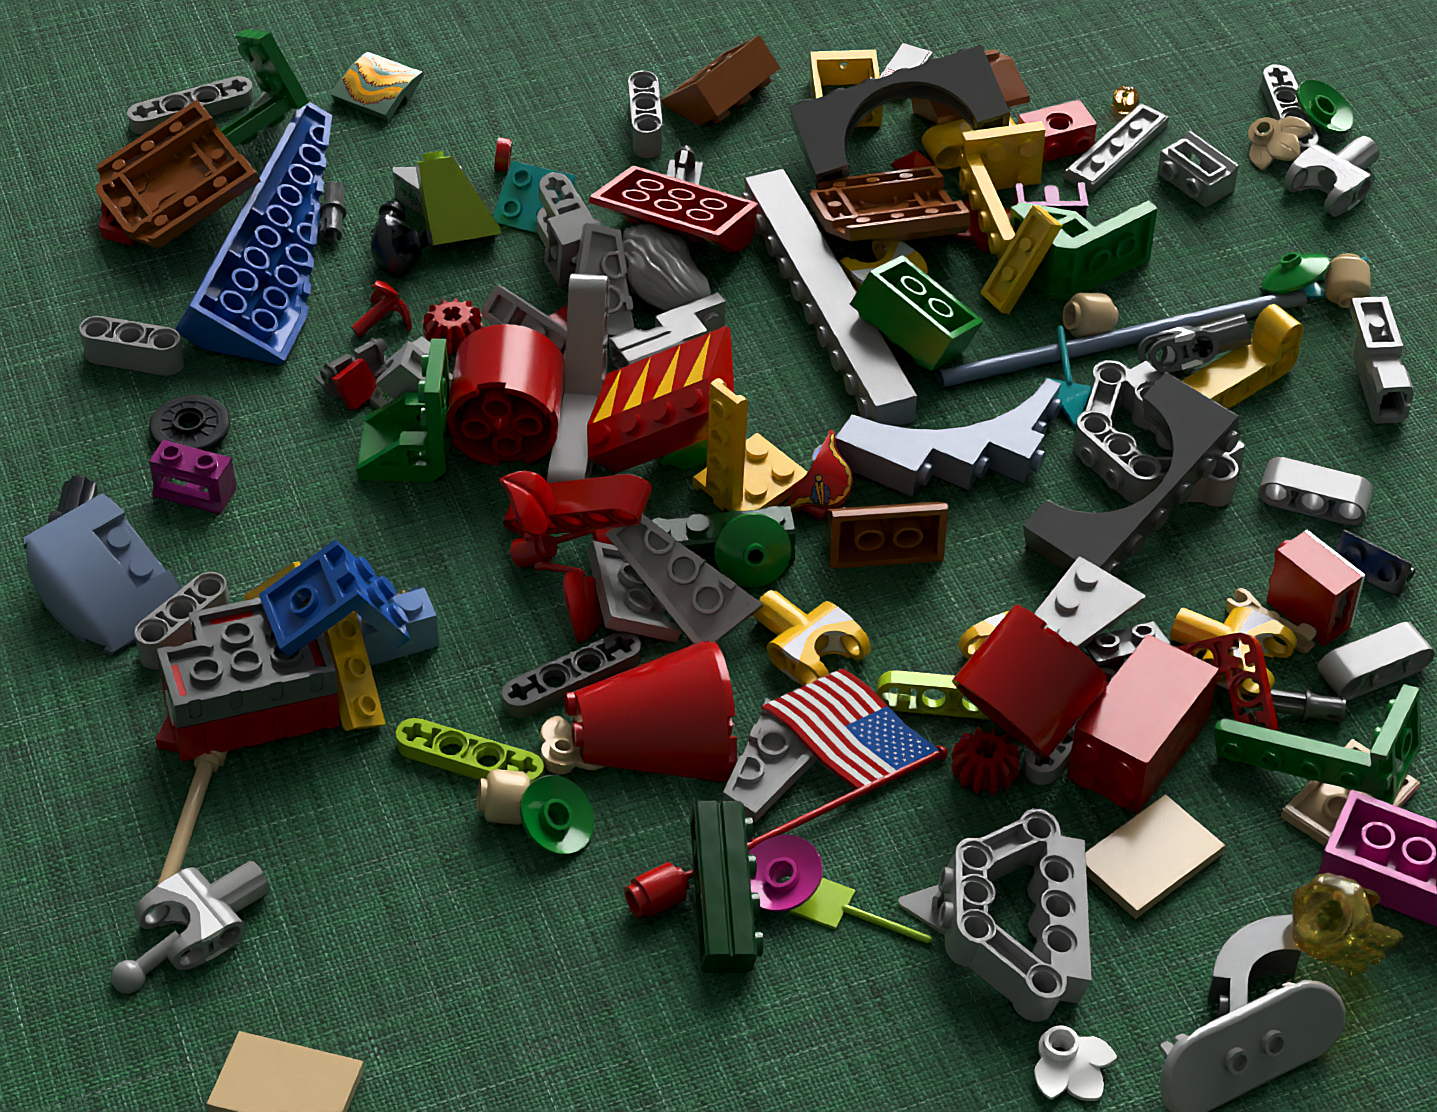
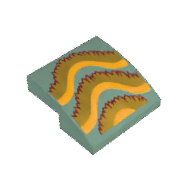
(376, 85)

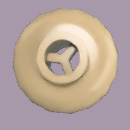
(1347, 279)
(1089, 314)
(501, 796)

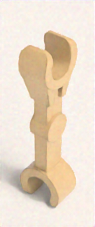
(1303, 632)

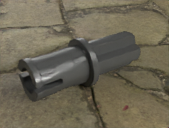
(332, 212)
(1309, 705)

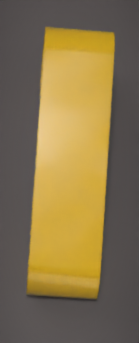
(1252, 367)

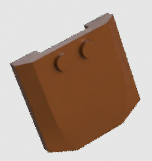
(173, 177)
(889, 206)

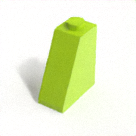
(450, 202)

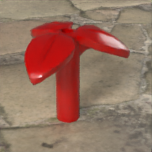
(386, 301)

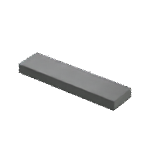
(1116, 147)

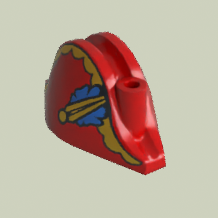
(825, 484)

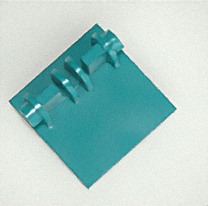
(520, 196)

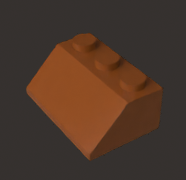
(1008, 81)
(723, 83)
(886, 534)

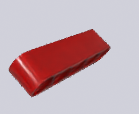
(593, 504)

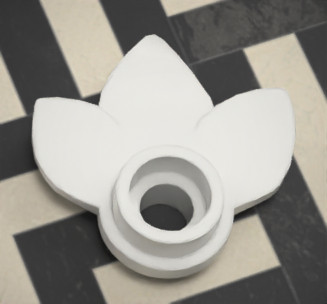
(1076, 1068)

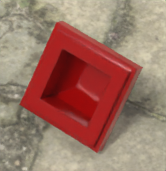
(912, 160)

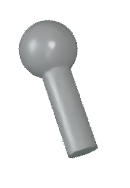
(131, 975)

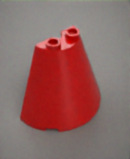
(660, 716)

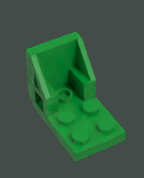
(1093, 252)
(411, 433)

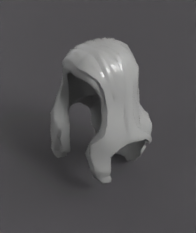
(661, 268)

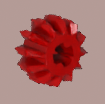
(451, 322)
(985, 761)

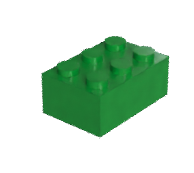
(916, 313)

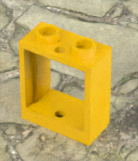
(860, 65)

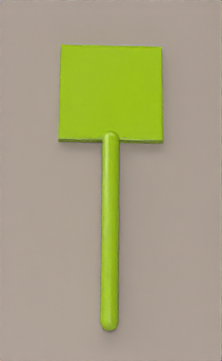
(833, 900)

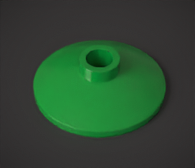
(1324, 106)
(1295, 272)
(750, 533)
(568, 809)

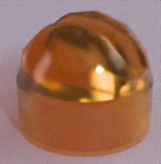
(1128, 105)

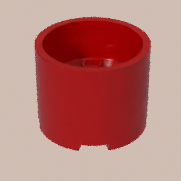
(506, 394)
(1030, 681)

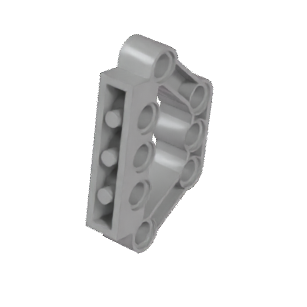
(1115, 453)
(1061, 958)

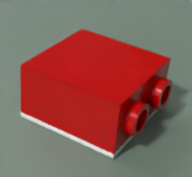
(1315, 586)

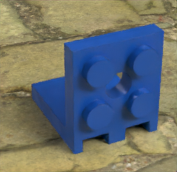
(337, 588)

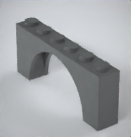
(957, 81)
(1197, 435)

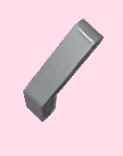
(583, 375)

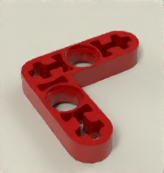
(1224, 659)

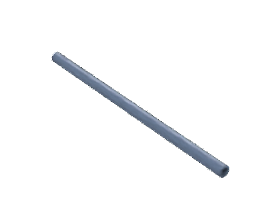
(1112, 339)

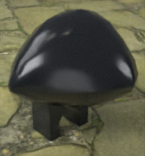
(397, 246)

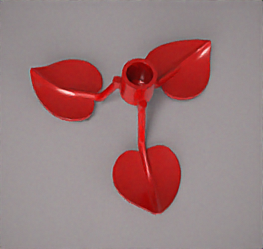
(532, 505)

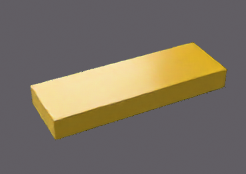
(1021, 259)

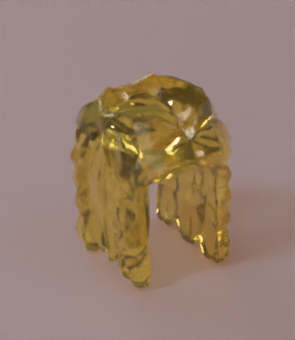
(1345, 916)

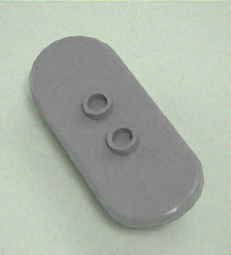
(1250, 1046)

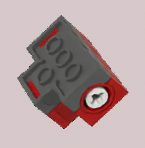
(239, 686)

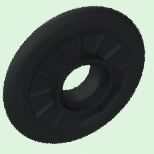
(208, 412)

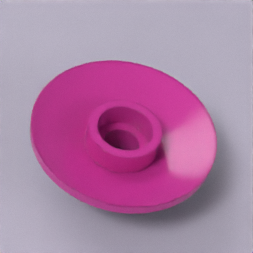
(784, 857)

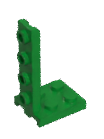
(273, 77)
(1372, 773)

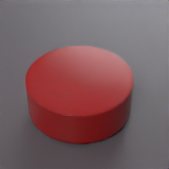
(503, 154)

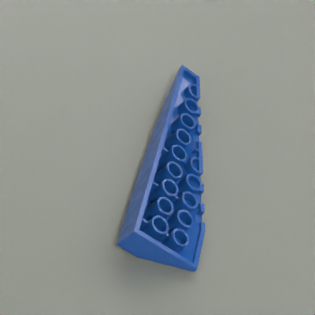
(260, 276)

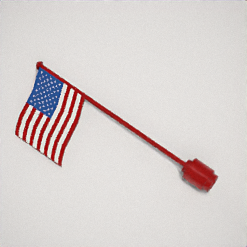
(847, 733)

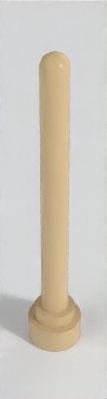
(205, 765)

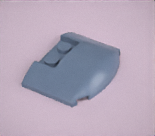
(97, 574)

